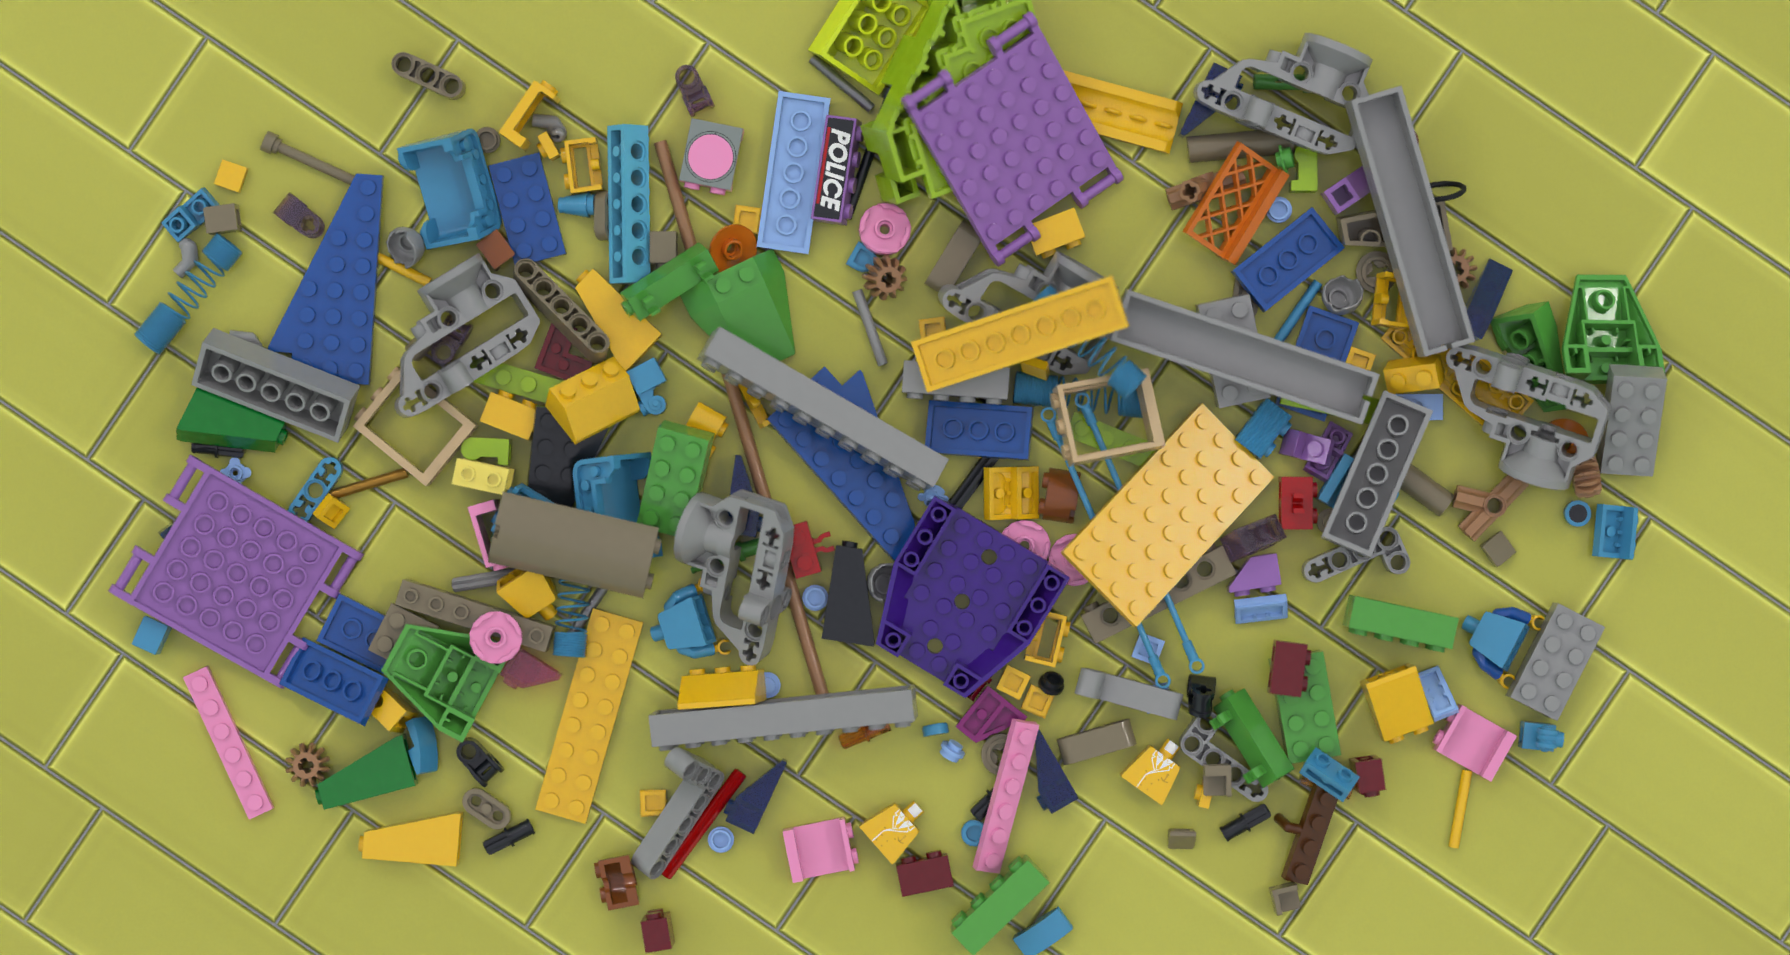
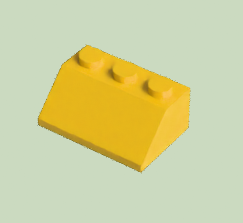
(593, 400)
(722, 687)

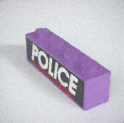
(836, 170)

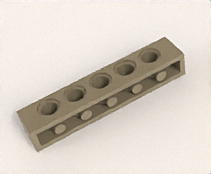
(1220, 570)
(466, 611)

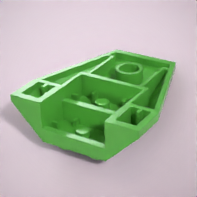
(748, 303)
(1606, 328)
(441, 676)

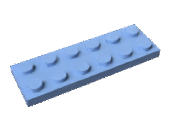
(792, 172)

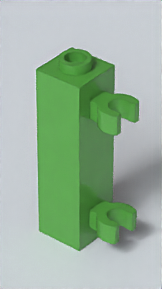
(668, 282)
(1252, 738)

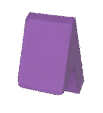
(1307, 447)

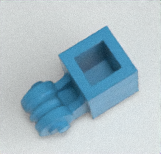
(644, 381)
(1540, 736)

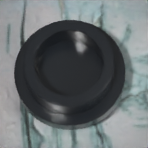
(1051, 683)

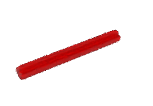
(705, 821)

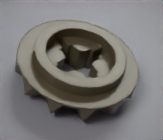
(1364, 267)
(988, 756)

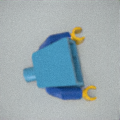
(1498, 639)

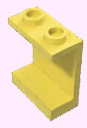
(483, 476)

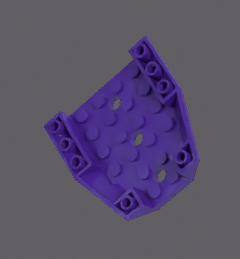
(1004, 606)

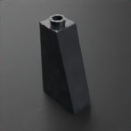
(848, 603)

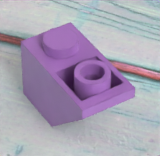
(1346, 191)
(1256, 572)

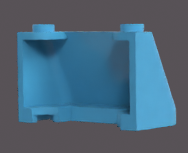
(453, 188)
(611, 486)

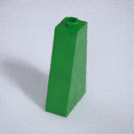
(225, 423)
(372, 775)

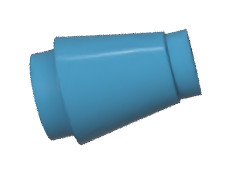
(577, 204)

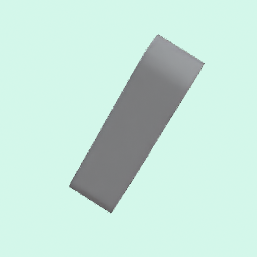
(1353, 559)
(1128, 693)
(1205, 747)

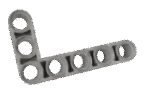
(680, 814)

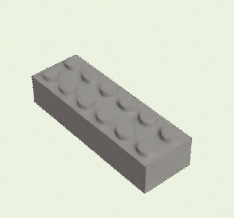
(275, 385)
(1376, 474)

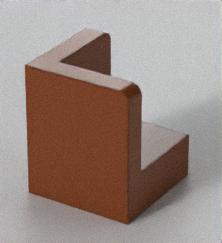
(495, 249)

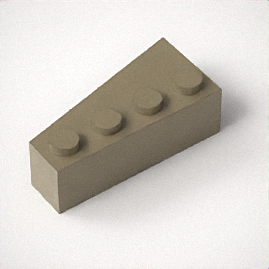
(1365, 230)

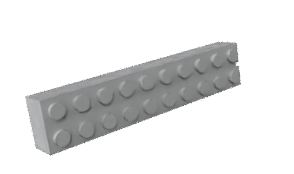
(1409, 221)
(1246, 357)
(822, 409)
(784, 716)

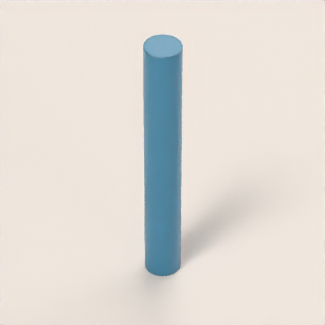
(1298, 311)

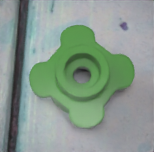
(1285, 158)

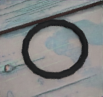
(1449, 184)

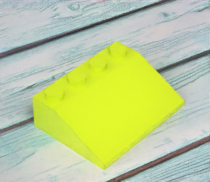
(864, 36)

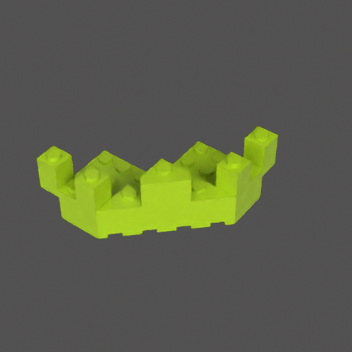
(948, 39)

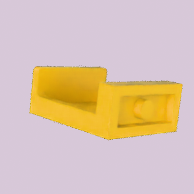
(524, 111)

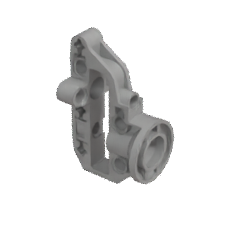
(1327, 68)
(1061, 273)
(464, 298)
(1540, 454)
(710, 535)

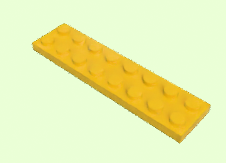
(1020, 334)
(589, 716)

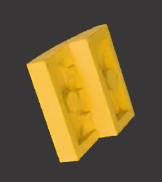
(1011, 492)

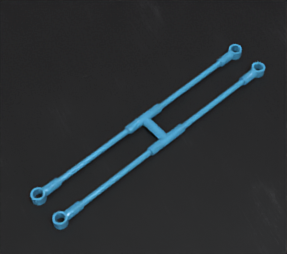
(1187, 644)

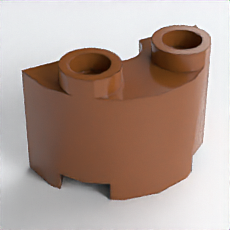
(1060, 496)
(618, 882)

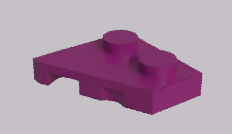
(988, 716)

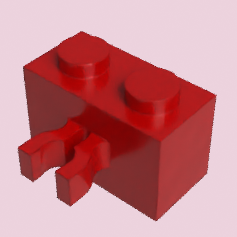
(1296, 502)
(804, 553)

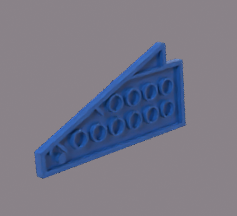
(335, 303)
(862, 488)

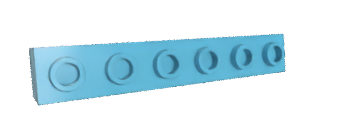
(628, 203)

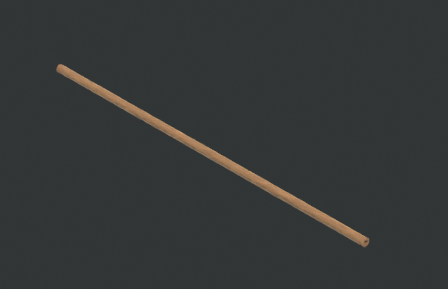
(744, 429)

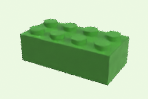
(674, 474)
(1399, 621)
(1309, 719)
(999, 905)

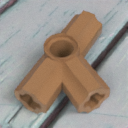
(1195, 188)
(1476, 502)

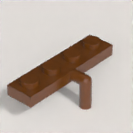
(1309, 835)

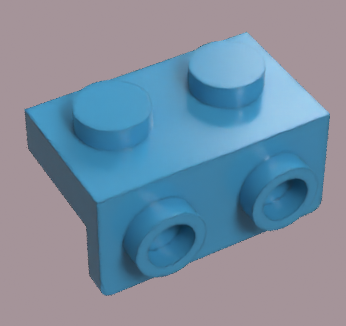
(1615, 531)
(1329, 774)

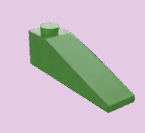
(1533, 334)

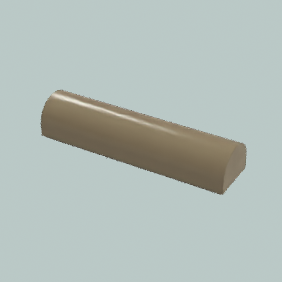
(1218, 146)
(1425, 490)

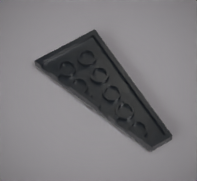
(554, 457)

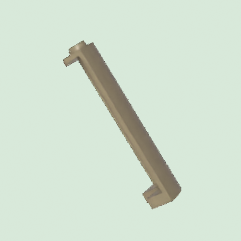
(574, 545)

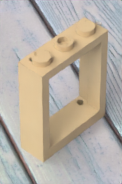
(1148, 409)
(443, 458)

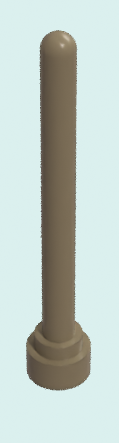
(272, 144)

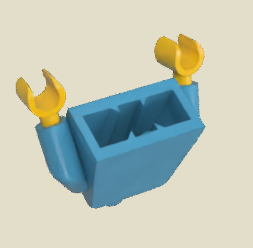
(687, 624)

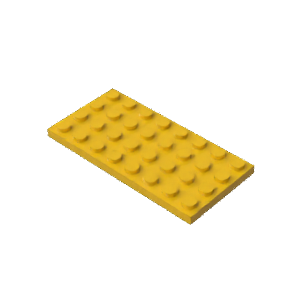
(1167, 515)

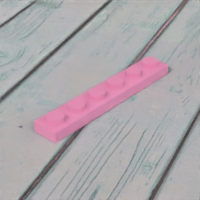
(228, 742)
(1005, 796)

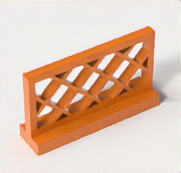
(1249, 213)

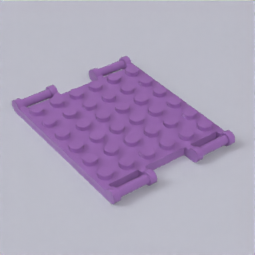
(1012, 138)
(235, 571)

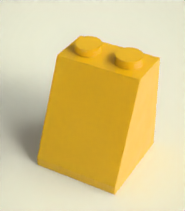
(1397, 703)

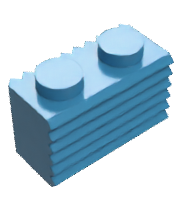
(1263, 428)

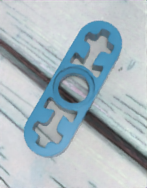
(333, 478)

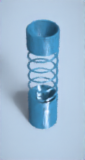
(165, 322)
(1125, 377)
(1037, 392)
(572, 643)

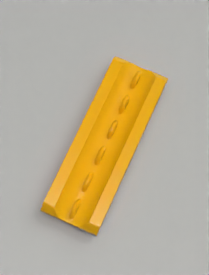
(1128, 113)
(1402, 343)

